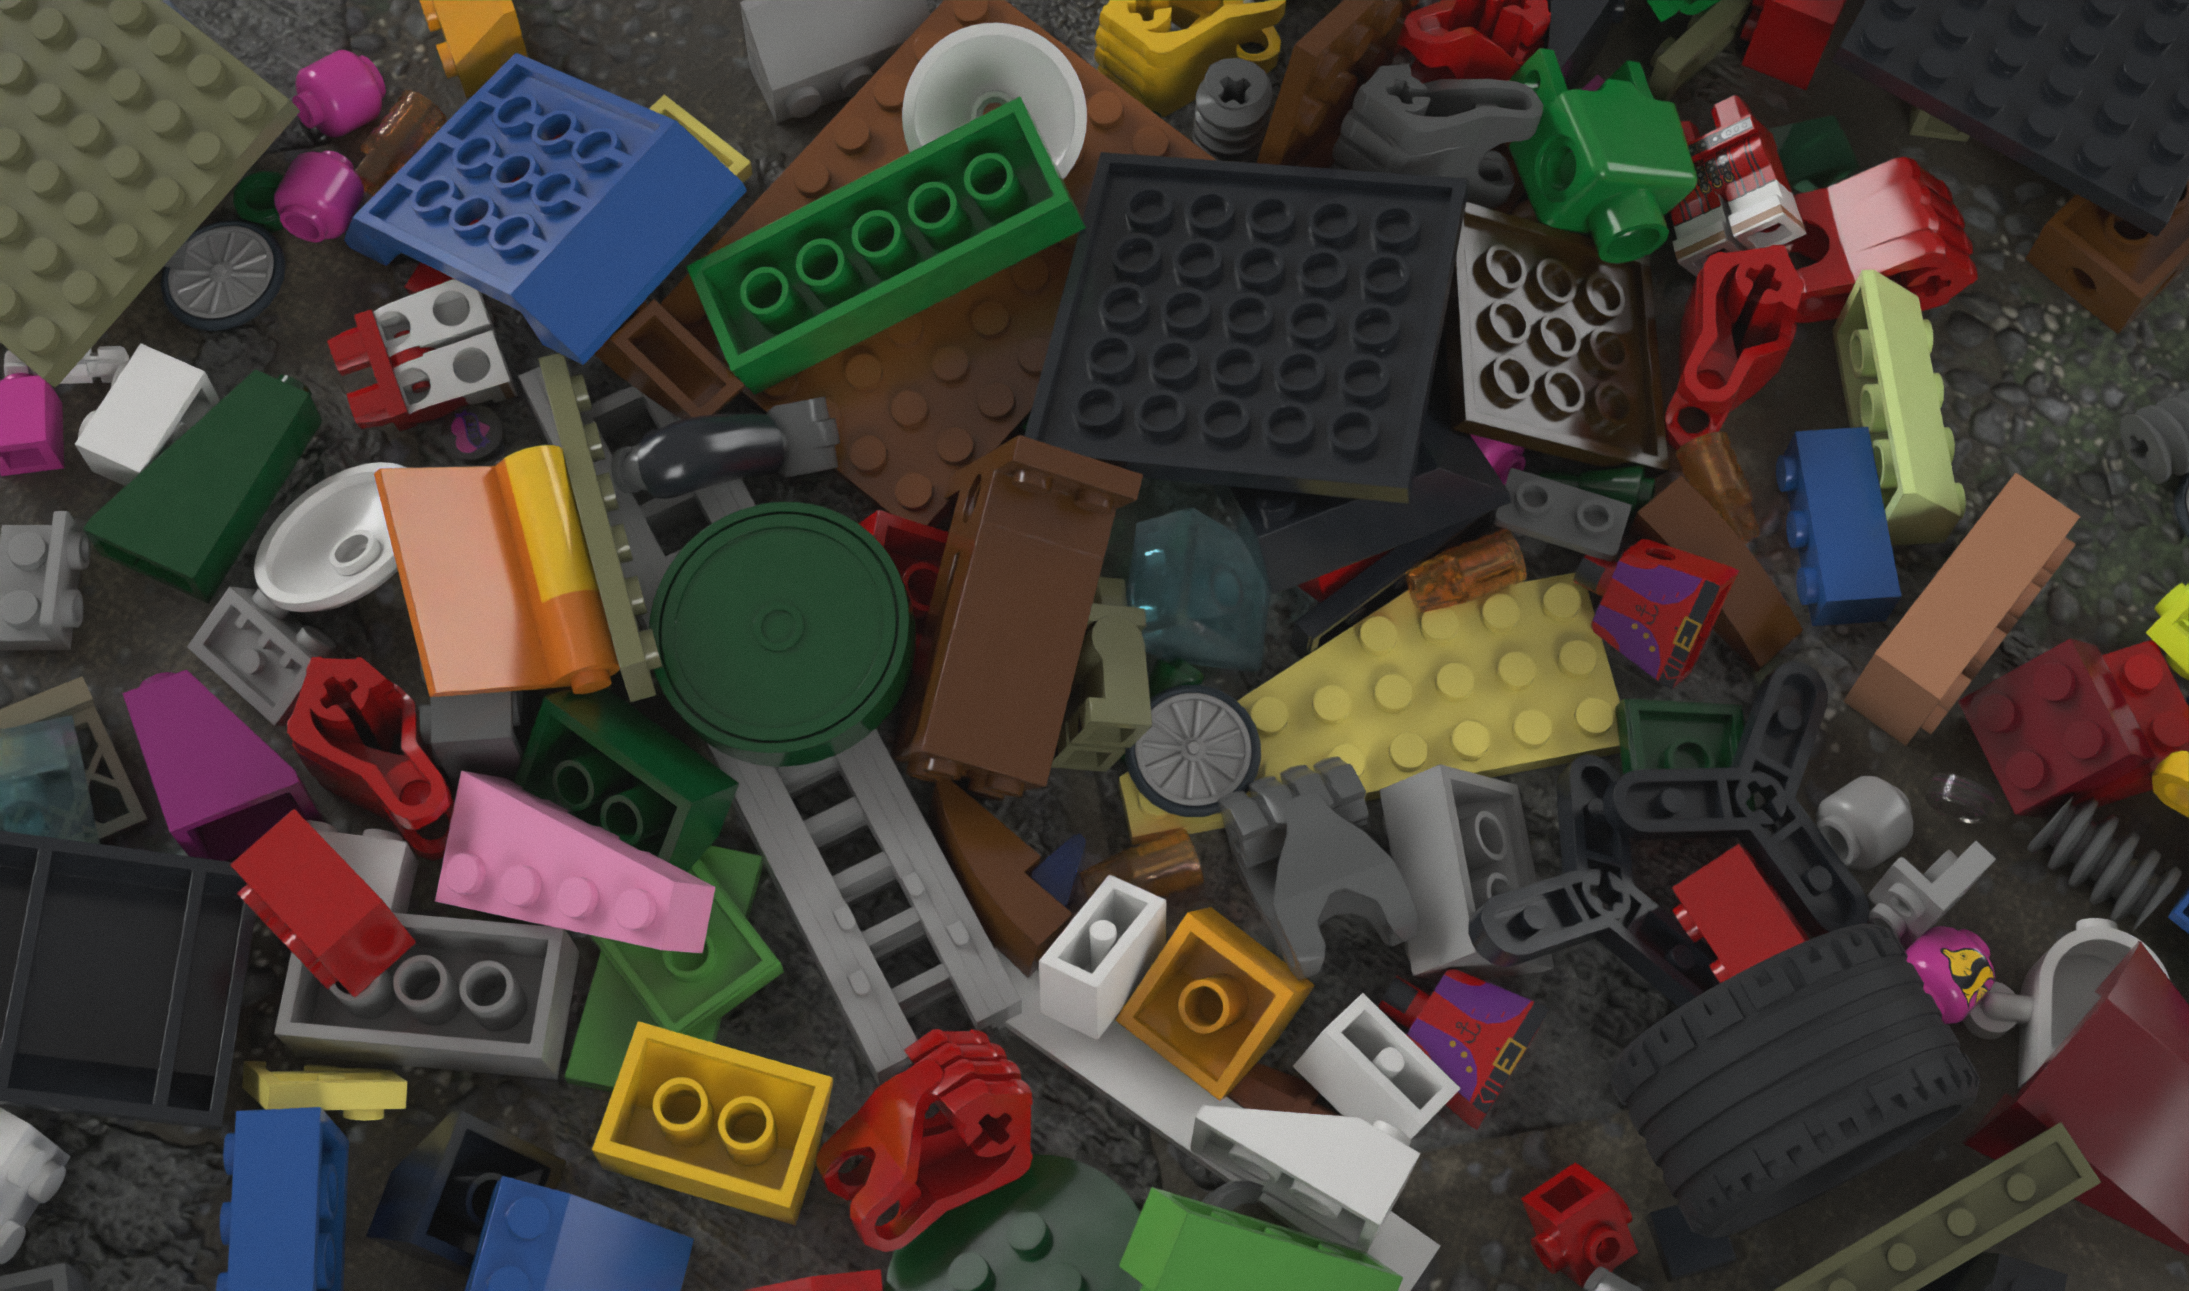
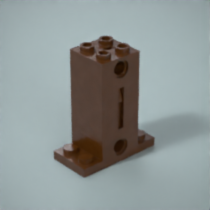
(1009, 616)

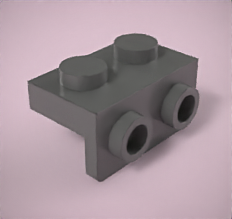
(1563, 515)

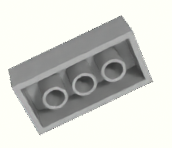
(454, 1001)

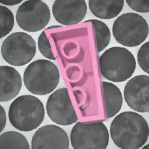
(552, 869)

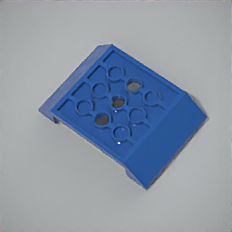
(582, 228)

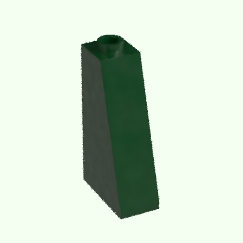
(210, 488)

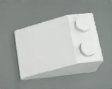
(1316, 1164)

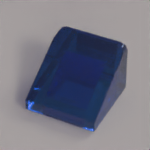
(1062, 870)

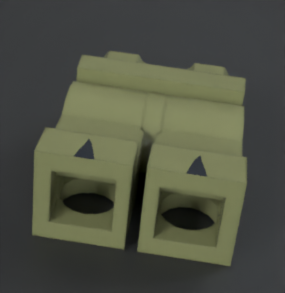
(1110, 685)

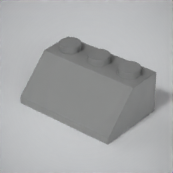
(822, 48)
(1456, 848)

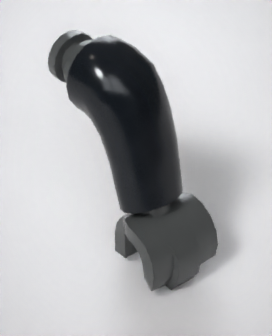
(729, 447)

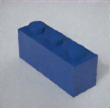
(1838, 527)

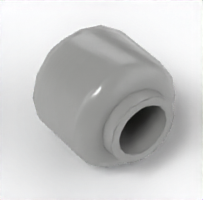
(1866, 822)

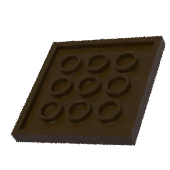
(1553, 345)

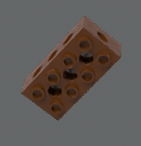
(2108, 260)

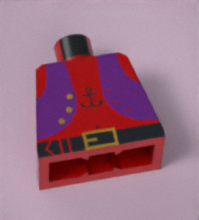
(1657, 605)
(1468, 1032)

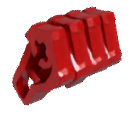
(1474, 38)
(1886, 222)
(1733, 288)
(393, 786)
(937, 1161)

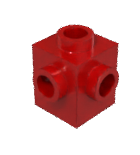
(1579, 1224)

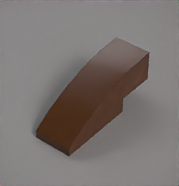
(668, 364)
(1755, 613)
(996, 877)

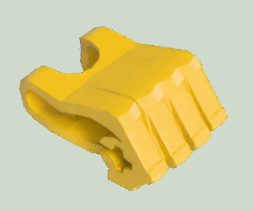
(1168, 66)

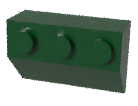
(625, 775)

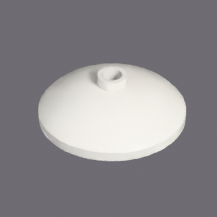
(996, 66)
(328, 544)

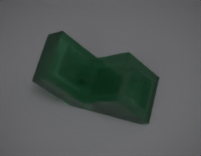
(1814, 153)

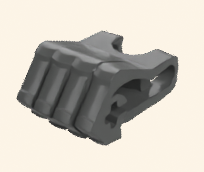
(1438, 129)
(1309, 860)

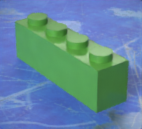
(1209, 1248)

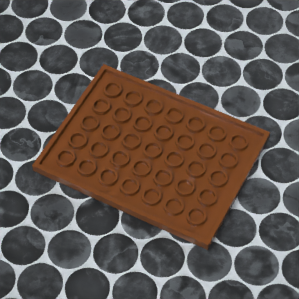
(969, 367)

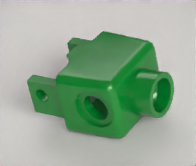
(1624, 163)

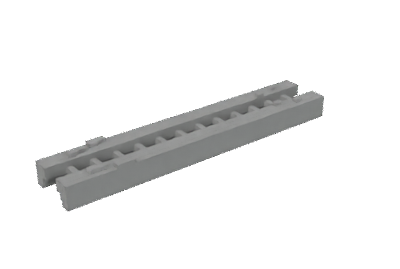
(793, 846)

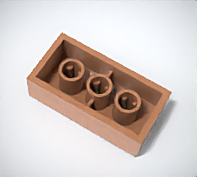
(1965, 612)

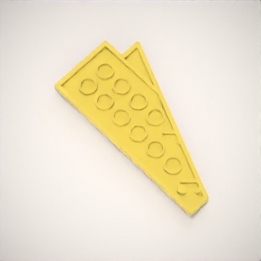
(1460, 686)

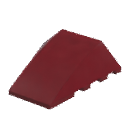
(2122, 1099)

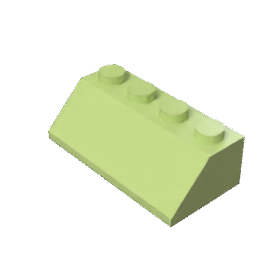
(1893, 392)

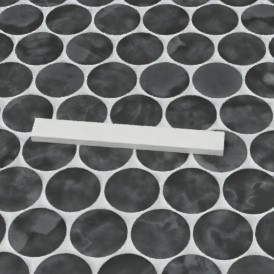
(1168, 1102)

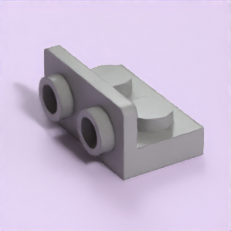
(41, 583)
(260, 650)
(1915, 902)

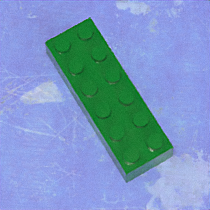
(885, 247)

